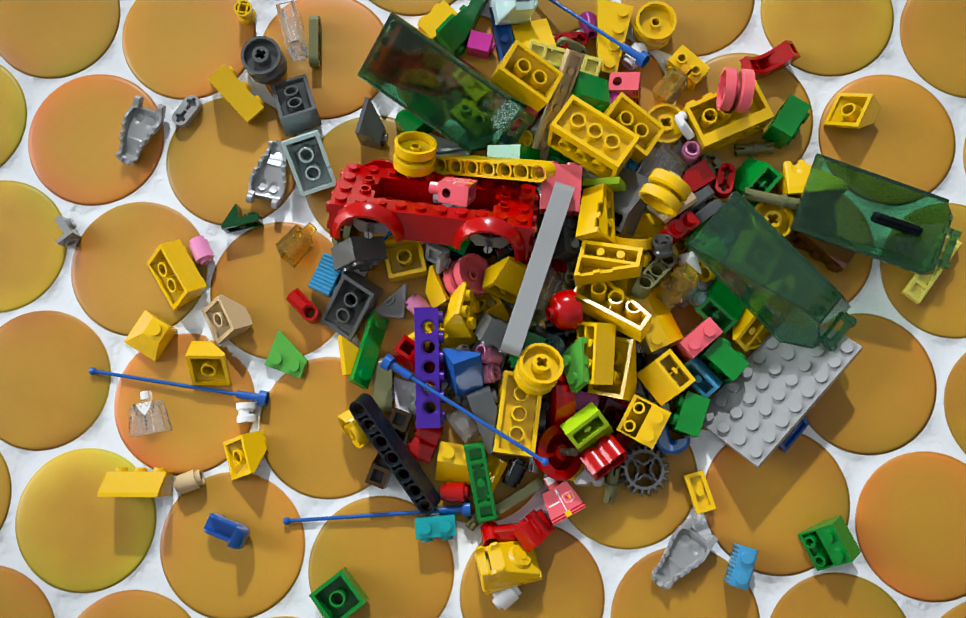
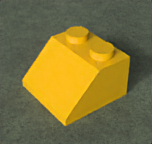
(452, 463)

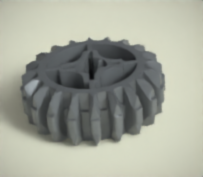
(656, 481)

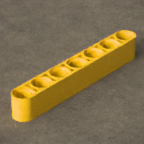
(466, 166)

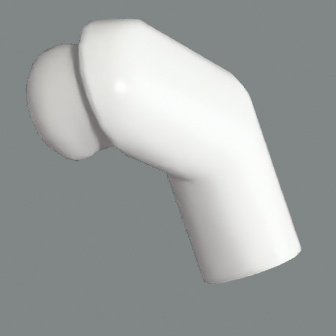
(683, 126)

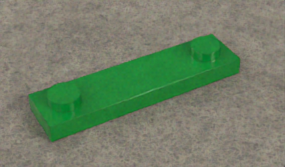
(368, 350)
(480, 481)

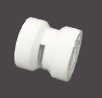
(246, 412)

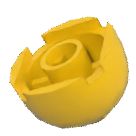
(352, 429)

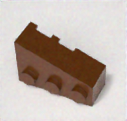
(832, 256)

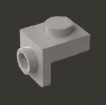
(70, 233)
(438, 255)

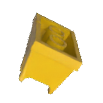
(793, 179)
(506, 566)

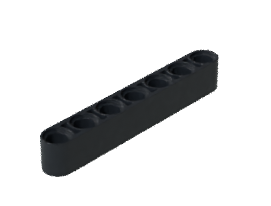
(395, 453)

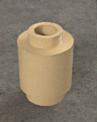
(189, 481)

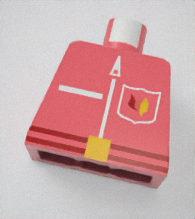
(627, 83)
(454, 190)
(560, 500)

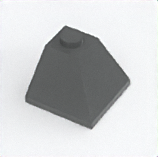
(370, 128)

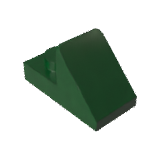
(236, 221)

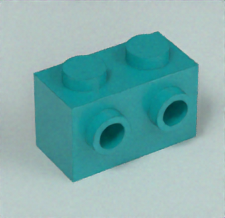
(436, 526)

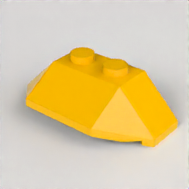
(749, 331)

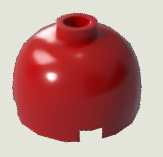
(564, 310)

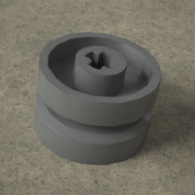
(263, 60)
(701, 208)

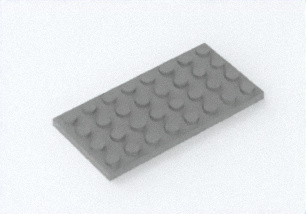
(774, 394)

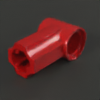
(303, 306)
(497, 533)

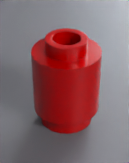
(455, 492)

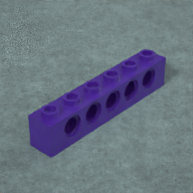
(422, 315)

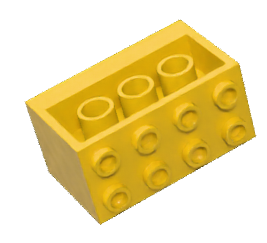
(720, 128)
(591, 138)
(516, 417)

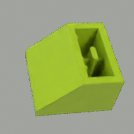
(586, 427)

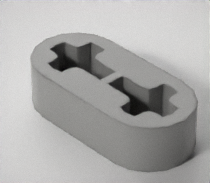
(187, 111)

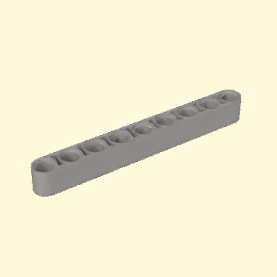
(537, 269)

